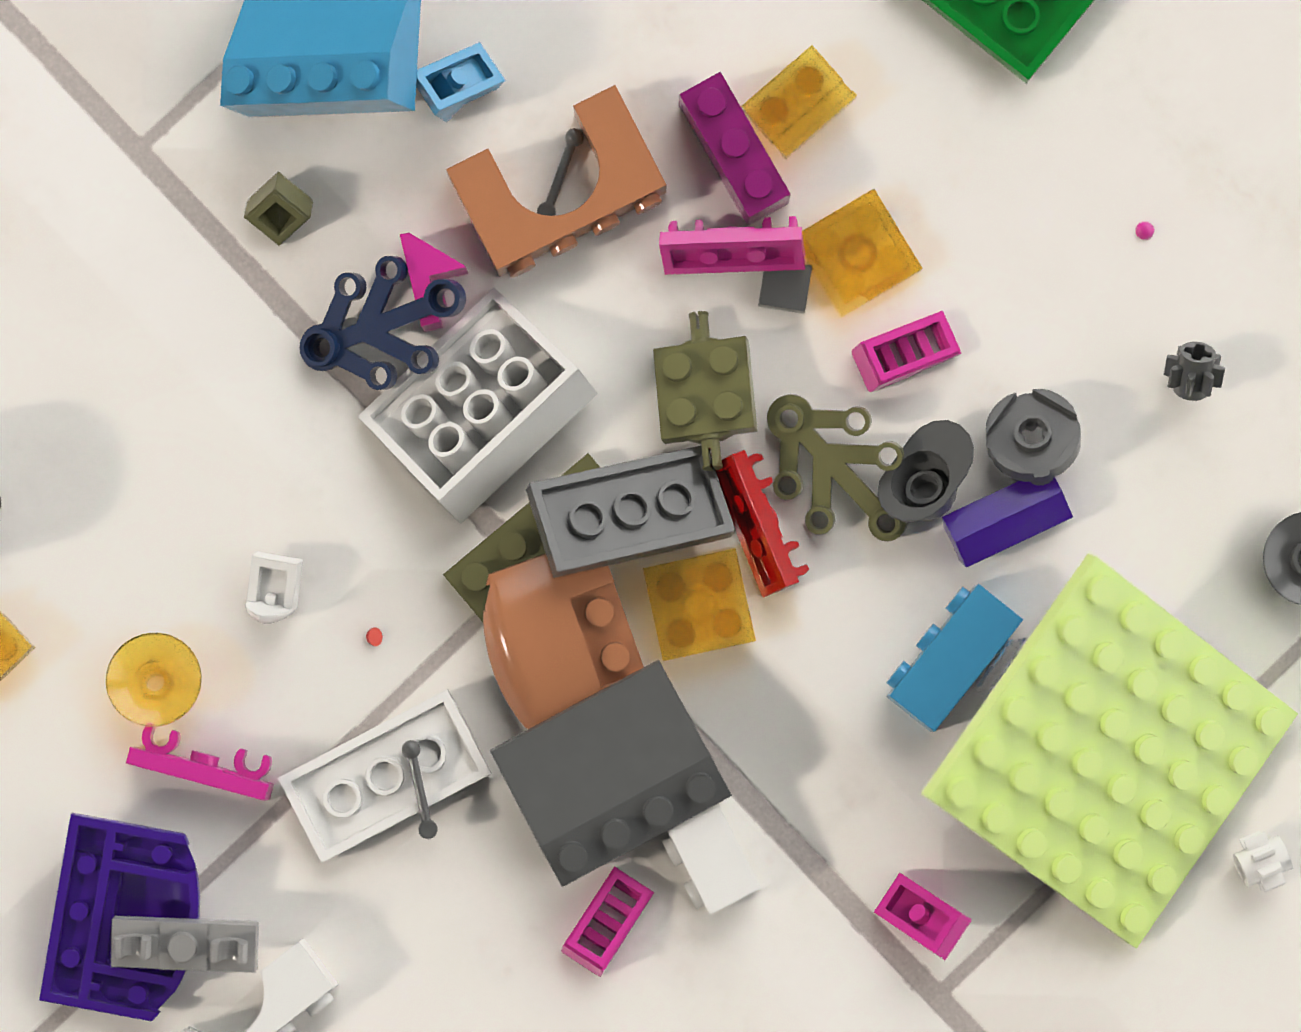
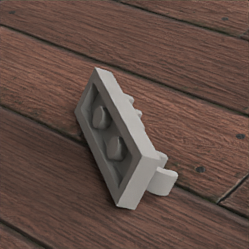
(184, 944)

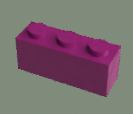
(734, 148)

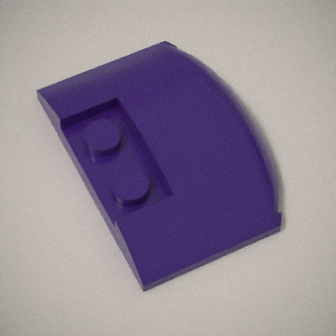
(109, 873)

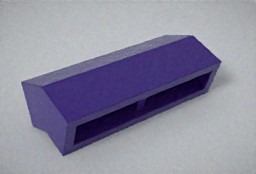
(1005, 519)

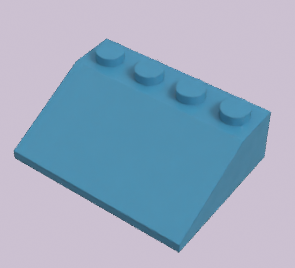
(322, 57)

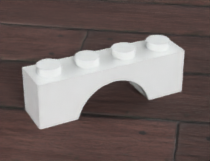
(291, 985)

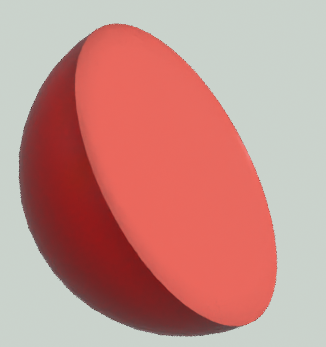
(374, 636)

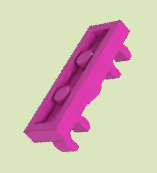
(732, 248)
(201, 766)

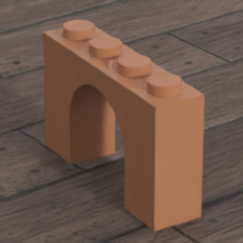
(625, 183)

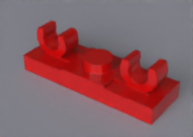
(757, 524)

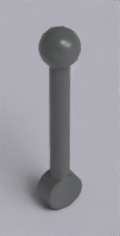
(574, 138)
(427, 827)

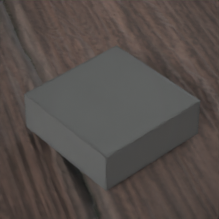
(785, 289)

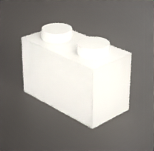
(712, 860)

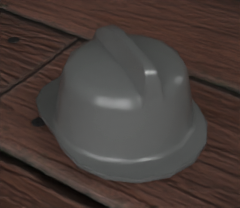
(930, 474)

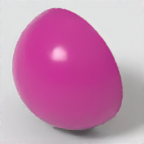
(1144, 230)

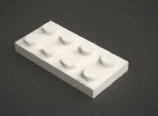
(369, 782)

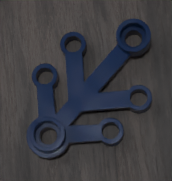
(374, 325)

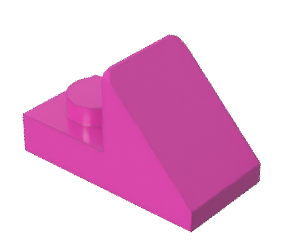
(425, 266)
(922, 916)

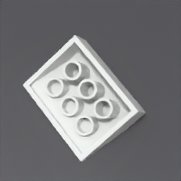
(482, 409)

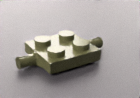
(705, 390)

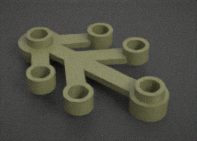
(830, 461)

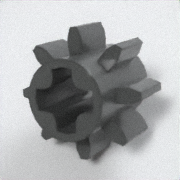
(1194, 371)

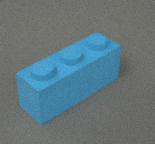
(952, 656)

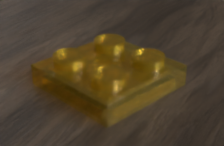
(858, 253)
(699, 604)

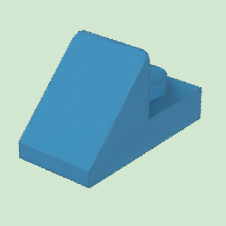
(458, 80)

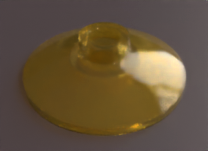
(148, 657)

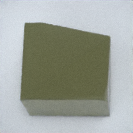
(278, 208)

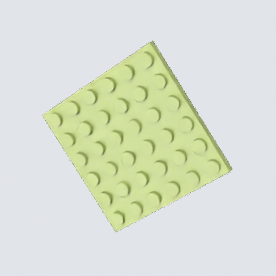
(1110, 751)

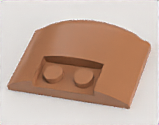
(555, 637)

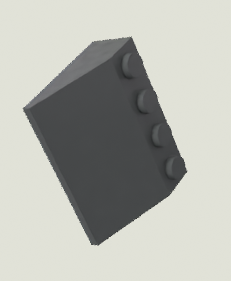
(610, 773)

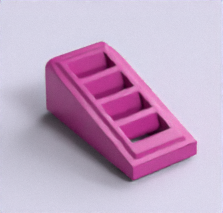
(869, 364)
(584, 956)

